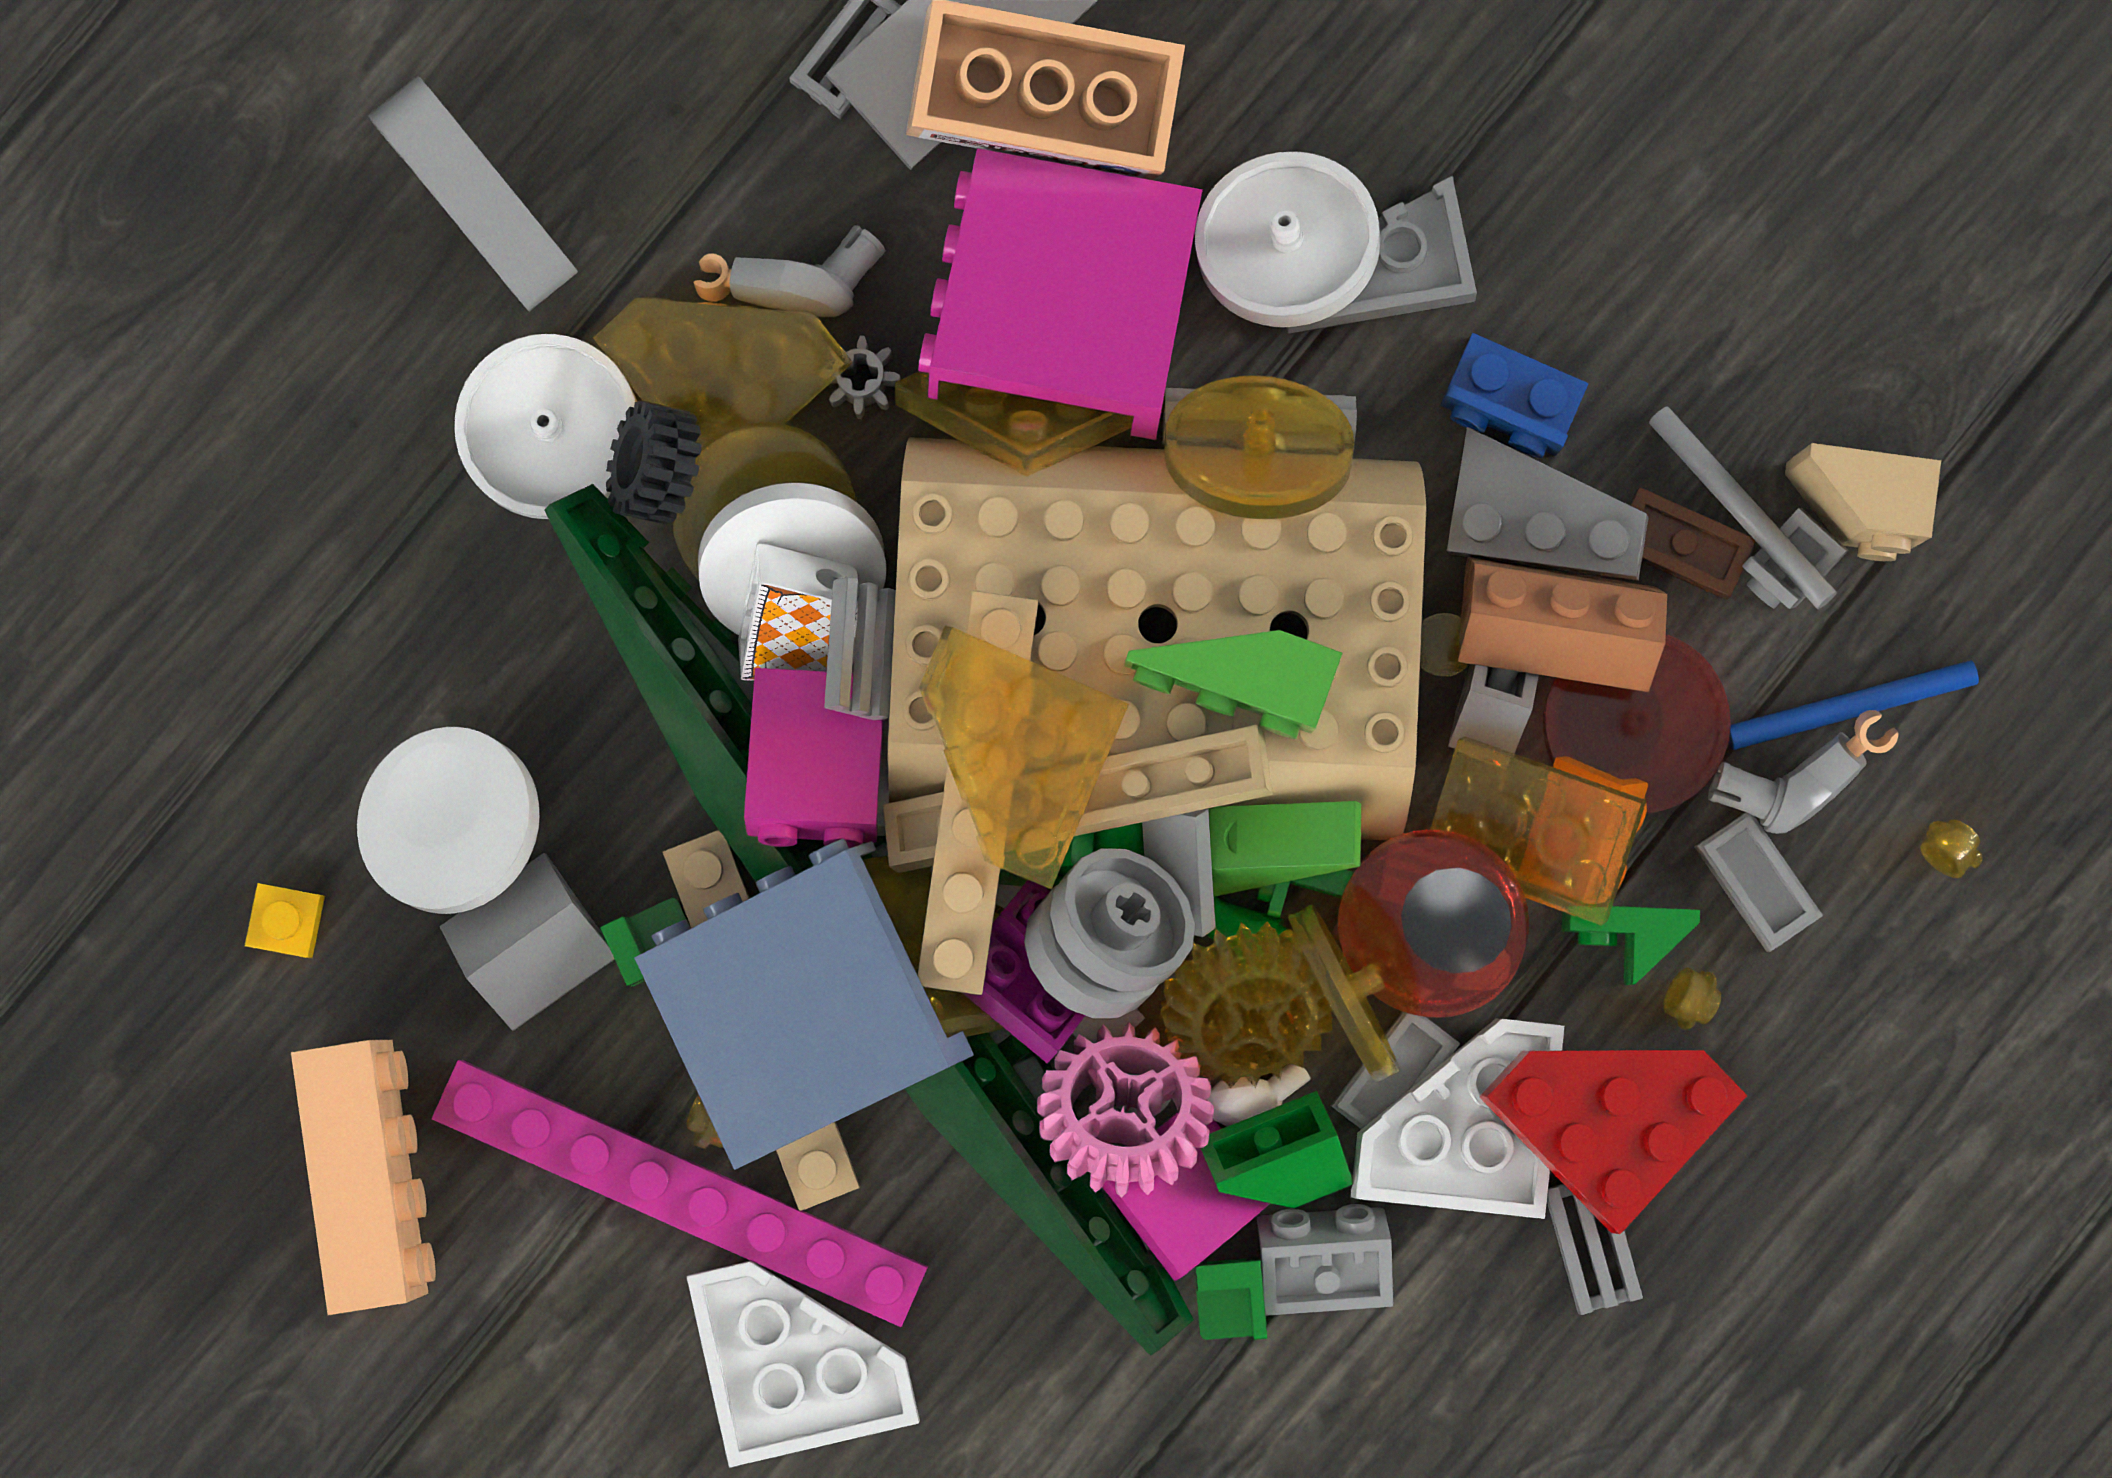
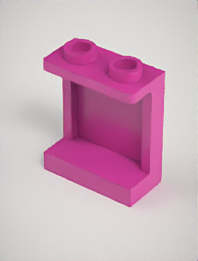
(808, 765)

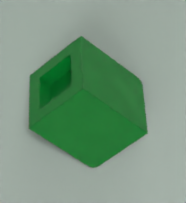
(632, 936)
(1230, 1298)

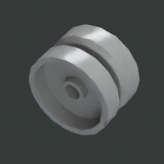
(1109, 933)

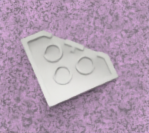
(1447, 1145)
(790, 1368)

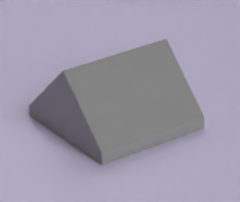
(528, 944)

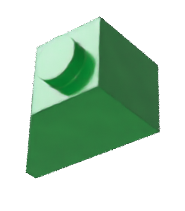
(1280, 1155)

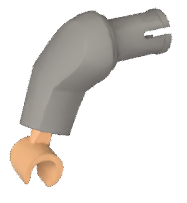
(795, 285)
(1808, 787)

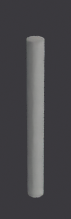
(1742, 507)

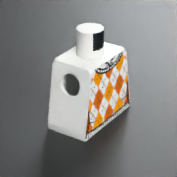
(788, 611)

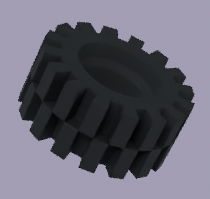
(653, 462)

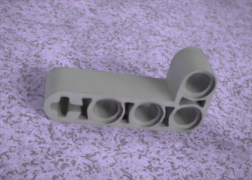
(472, 193)

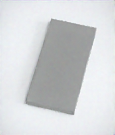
(883, 67)

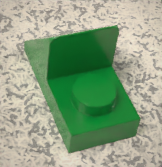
(1647, 931)

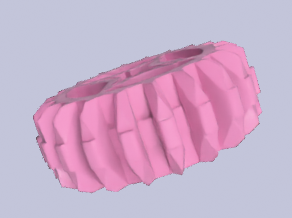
(1158, 1079)

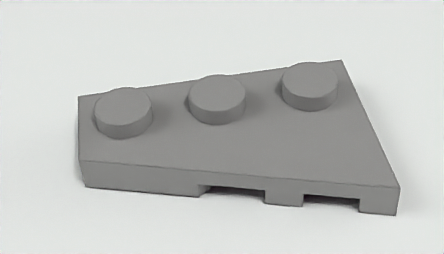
(1419, 262)
(1540, 517)

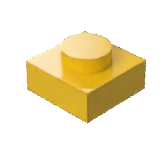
(284, 920)

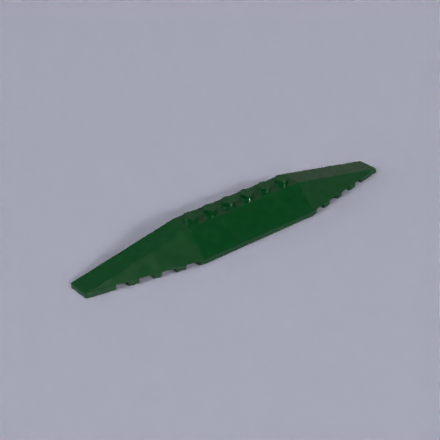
(979, 1104)

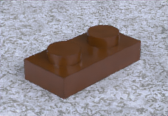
(1692, 545)

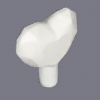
(1246, 1101)

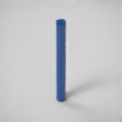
(1853, 704)

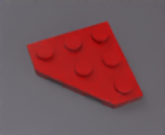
(1613, 1119)

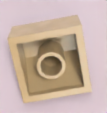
(1868, 497)

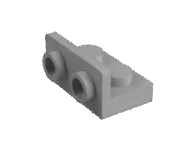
(1325, 1260)

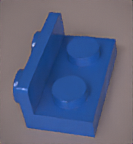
(1513, 397)

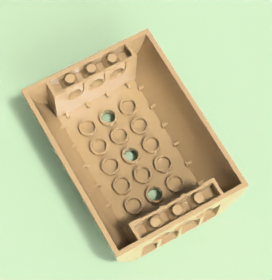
(1120, 537)

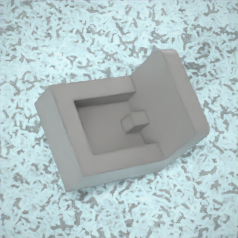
(1812, 541)

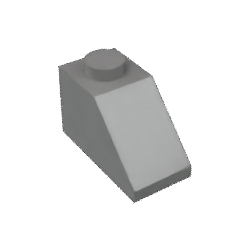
(1494, 706)

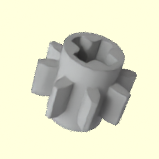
(873, 388)

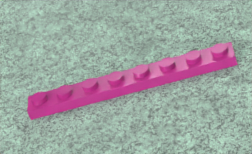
(680, 1192)

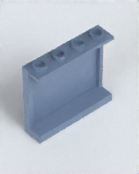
(796, 1004)

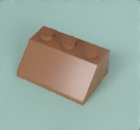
(1561, 624)

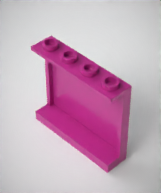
(1062, 285)

